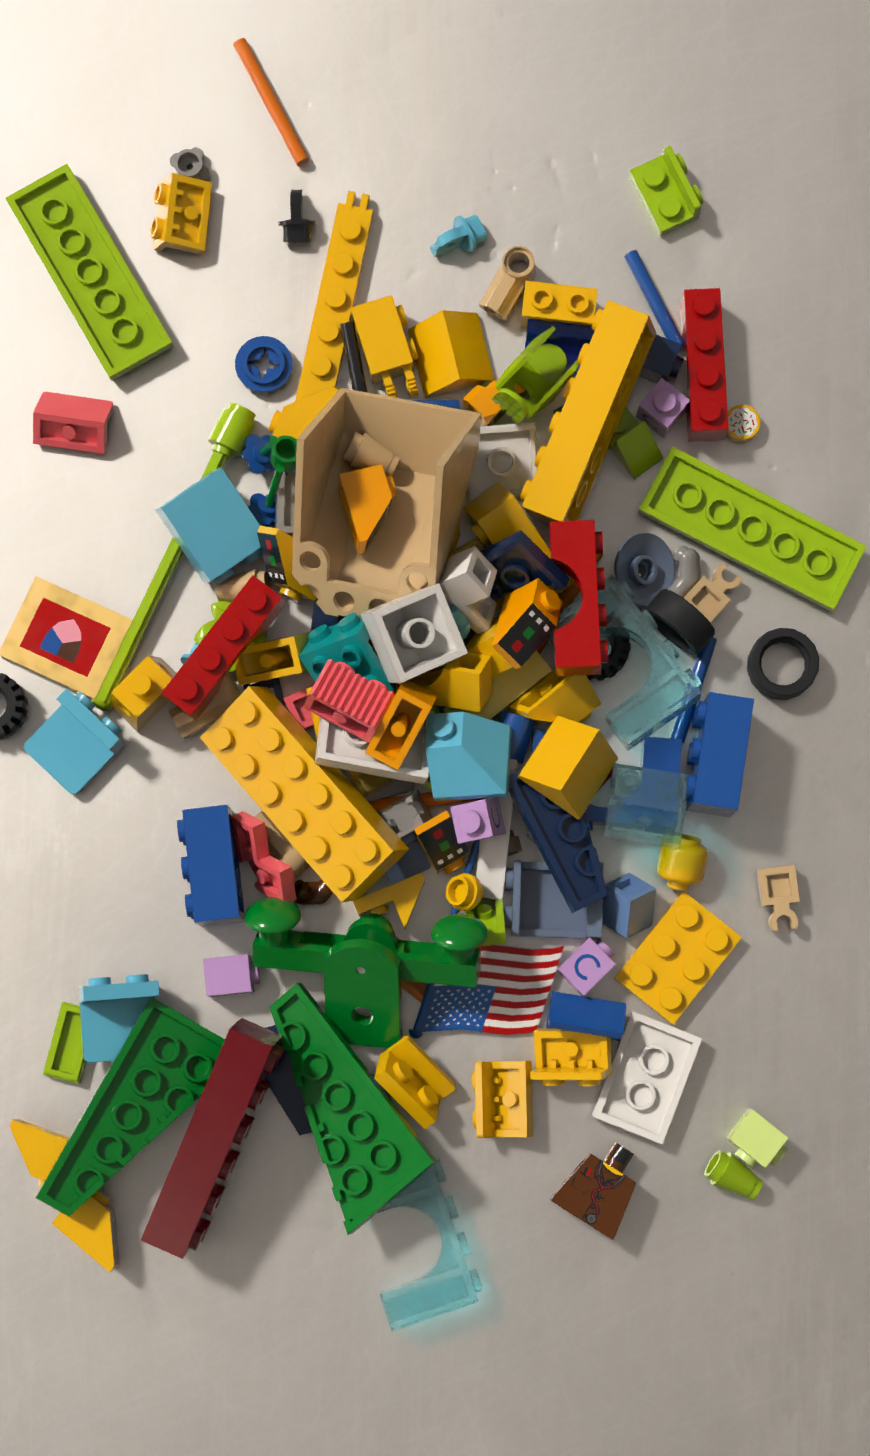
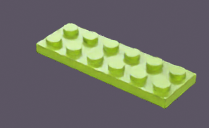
(89, 272)
(752, 529)

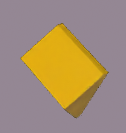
(450, 353)
(569, 765)

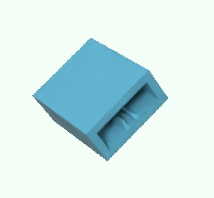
(212, 526)

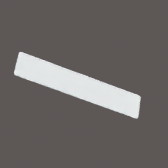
(494, 850)

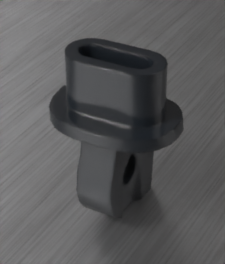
(296, 229)

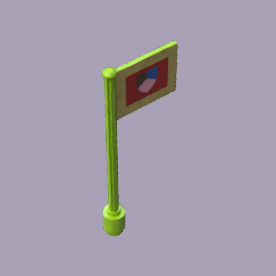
(85, 642)

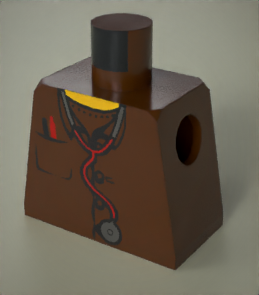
(598, 1190)

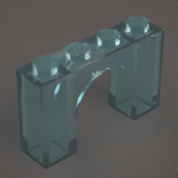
(669, 686)
(450, 1281)

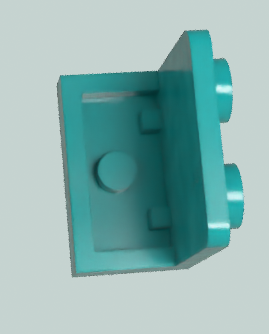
(343, 643)

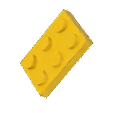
(677, 958)

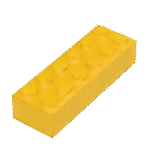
(589, 415)
(305, 800)

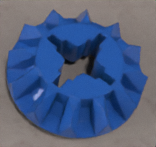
(252, 353)

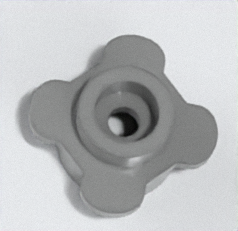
(190, 156)

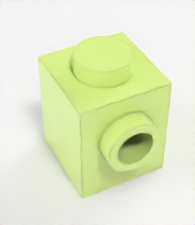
(757, 1140)

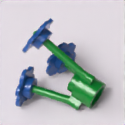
(269, 454)

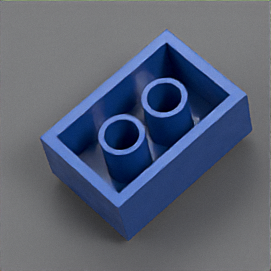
(718, 754)
(211, 866)

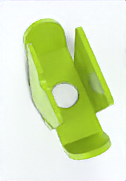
(536, 371)

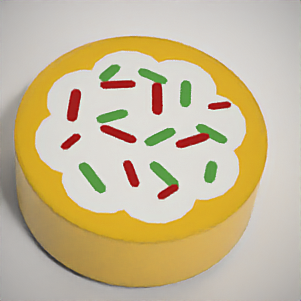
(742, 423)

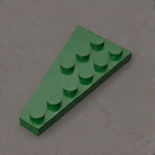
(143, 1092)
(354, 1122)

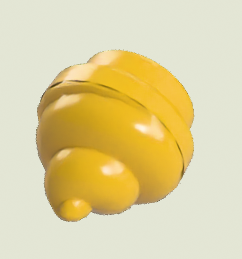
(464, 892)

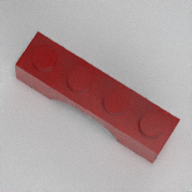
(705, 364)
(578, 642)
(212, 659)

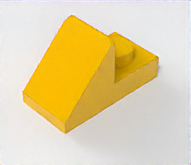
(402, 894)

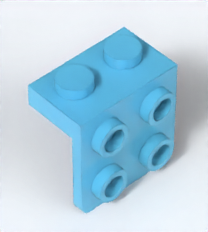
(74, 742)
(110, 1013)

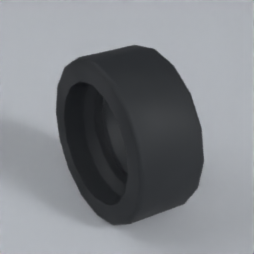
(680, 622)
(796, 639)

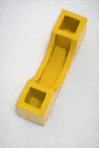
(459, 683)

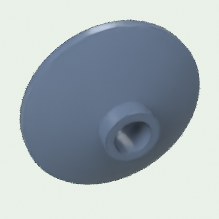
(653, 562)

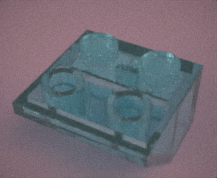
(646, 806)

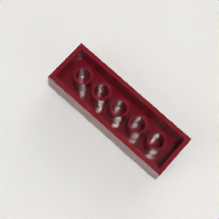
(211, 1138)

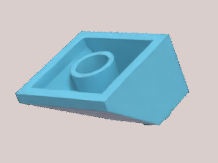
(467, 756)

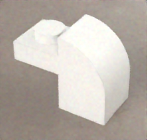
(468, 585)

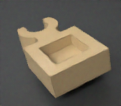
(710, 596)
(779, 889)

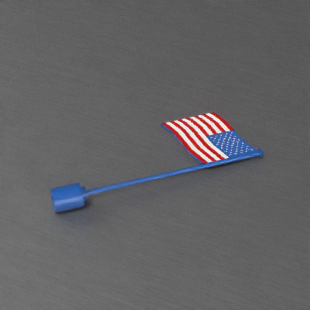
(511, 979)

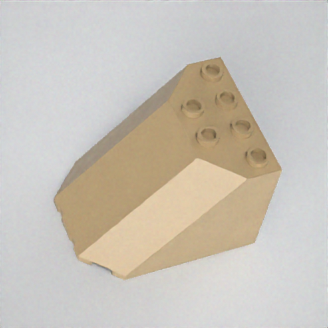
(430, 481)

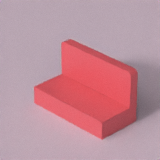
(71, 422)

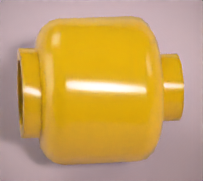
(683, 865)

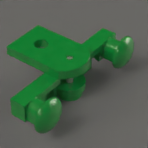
(366, 964)

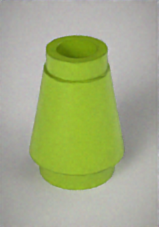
(732, 1175)

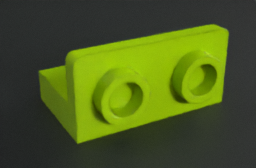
(667, 191)

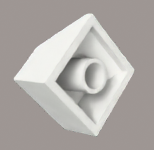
(414, 633)

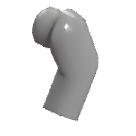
(690, 571)

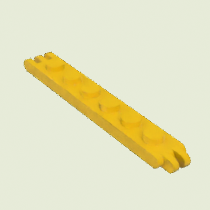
(336, 296)

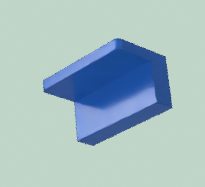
(586, 1015)

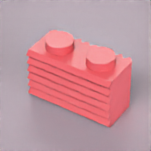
(349, 699)

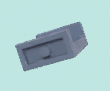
(541, 909)

